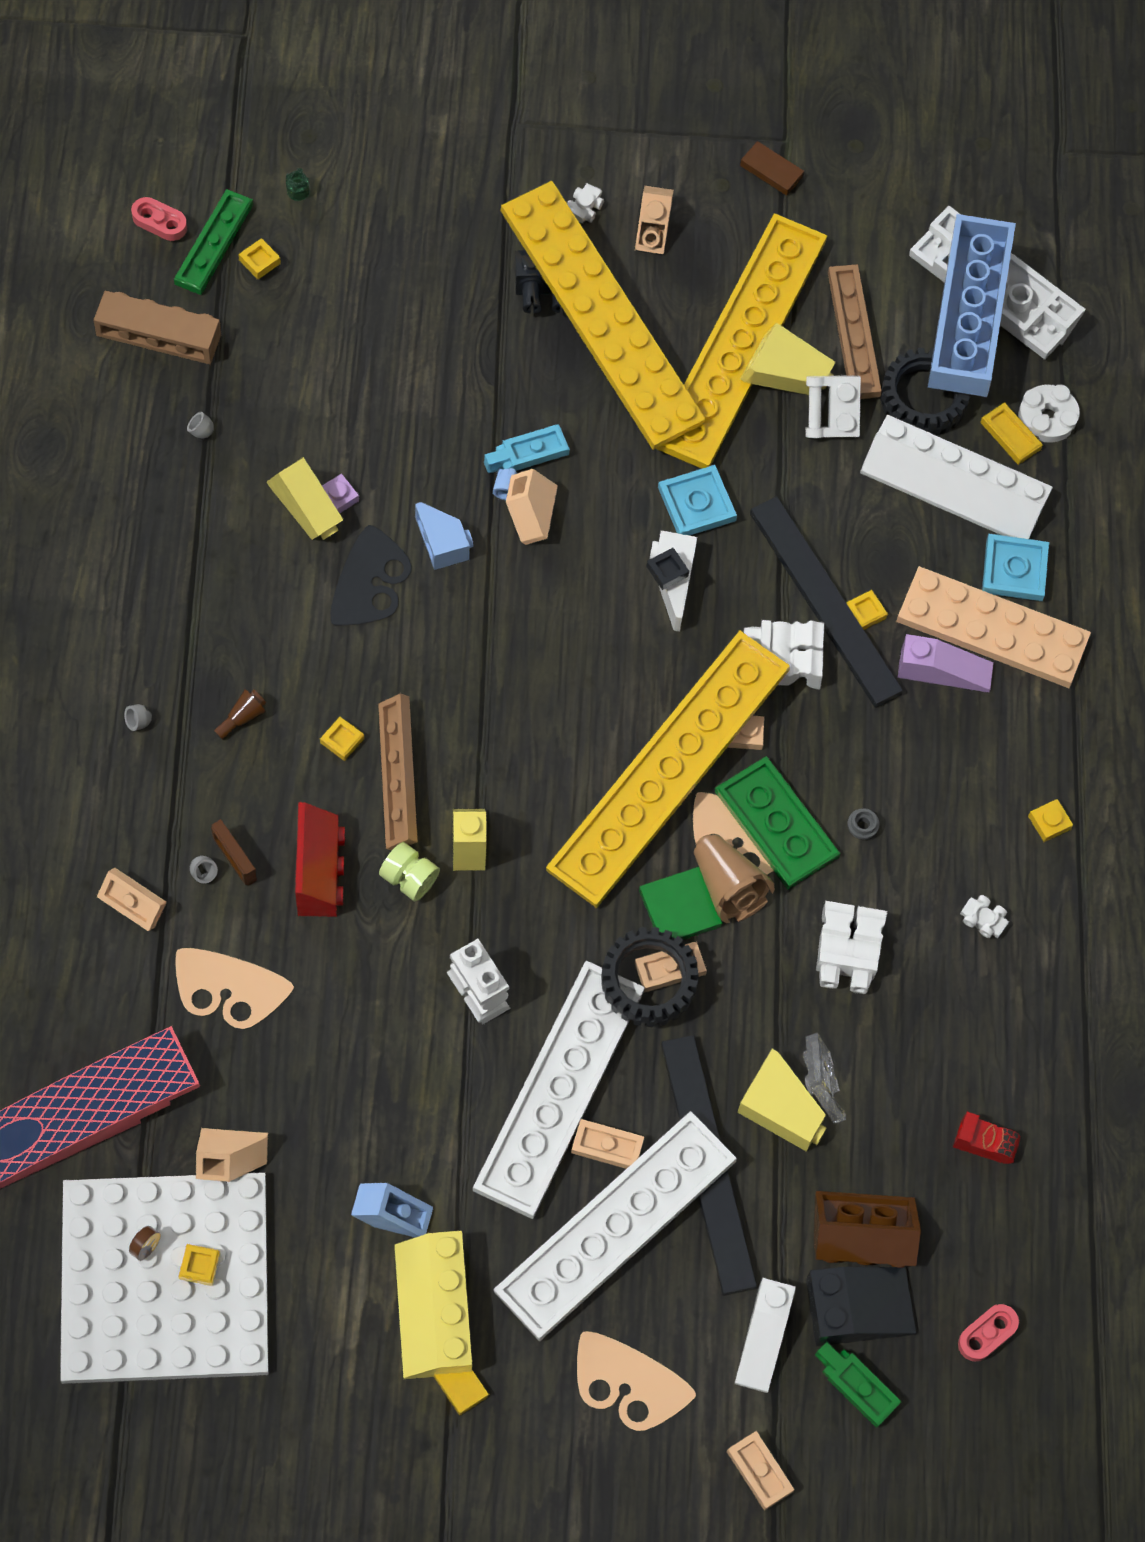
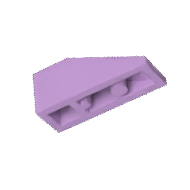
(943, 664)

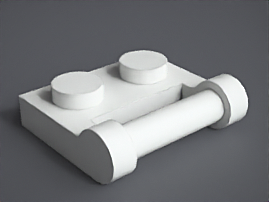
(843, 406)

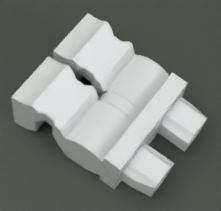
(786, 641)
(848, 956)
(479, 981)

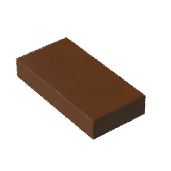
(772, 168)
(233, 853)

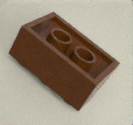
(866, 1229)

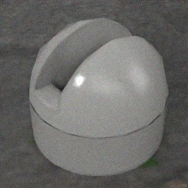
(200, 426)
(137, 717)
(209, 866)

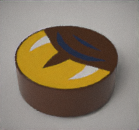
(144, 1243)

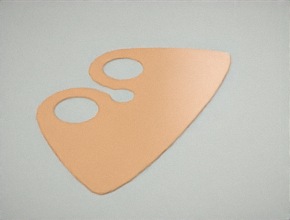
(713, 817)
(246, 981)
(620, 1364)

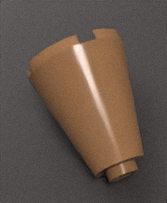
(731, 879)

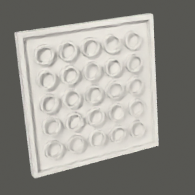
(137, 1316)

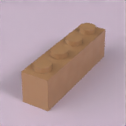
(157, 327)

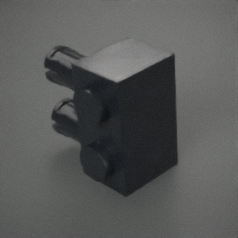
(531, 284)

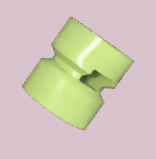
(409, 871)

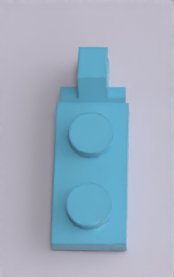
(528, 450)

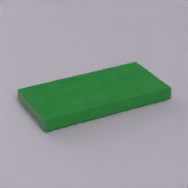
(777, 822)

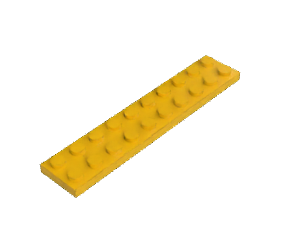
(756, 304)
(602, 315)
(667, 769)

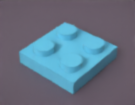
(697, 501)
(1015, 567)

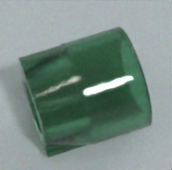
(297, 185)

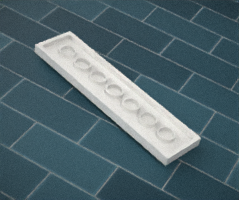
(555, 1095)
(614, 1226)

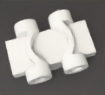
(585, 201)
(983, 918)

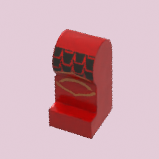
(986, 1139)

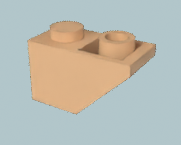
(654, 219)
(531, 505)
(229, 1153)

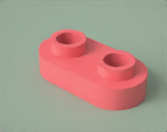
(161, 218)
(987, 1333)

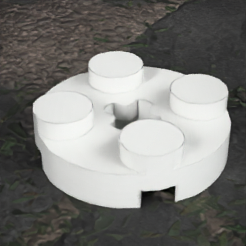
(1054, 398)

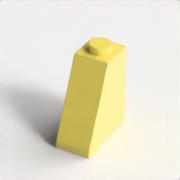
(785, 362)
(306, 499)
(469, 839)
(783, 1104)

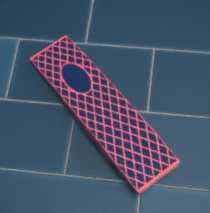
(92, 1105)

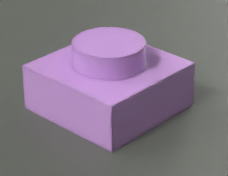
(341, 493)

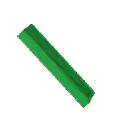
(213, 242)

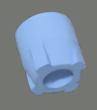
(502, 482)

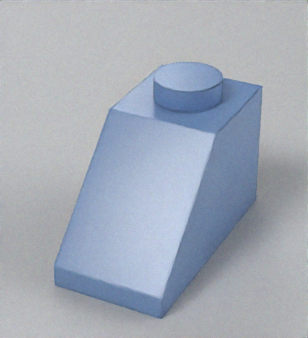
(443, 536)
(391, 1209)

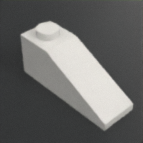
(675, 595)
(764, 1335)

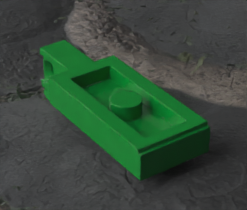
(857, 1384)

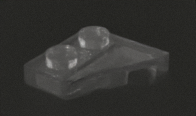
(821, 1076)

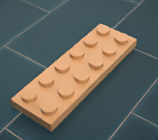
(993, 627)

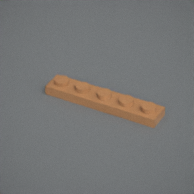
(854, 328)
(397, 771)

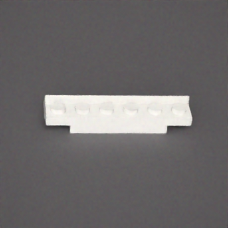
(1032, 305)
(955, 479)

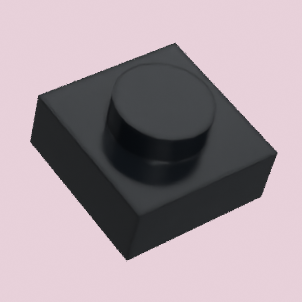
(667, 568)

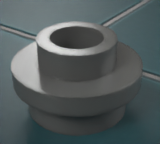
(866, 816)

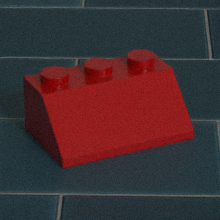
(318, 862)

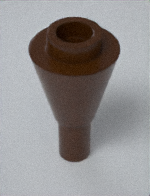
(245, 709)

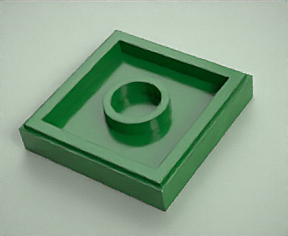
(681, 904)

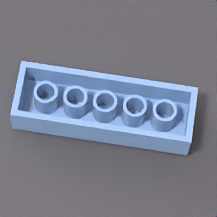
(971, 305)

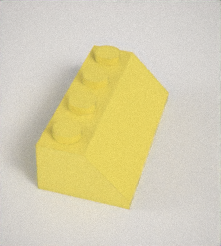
(433, 1305)

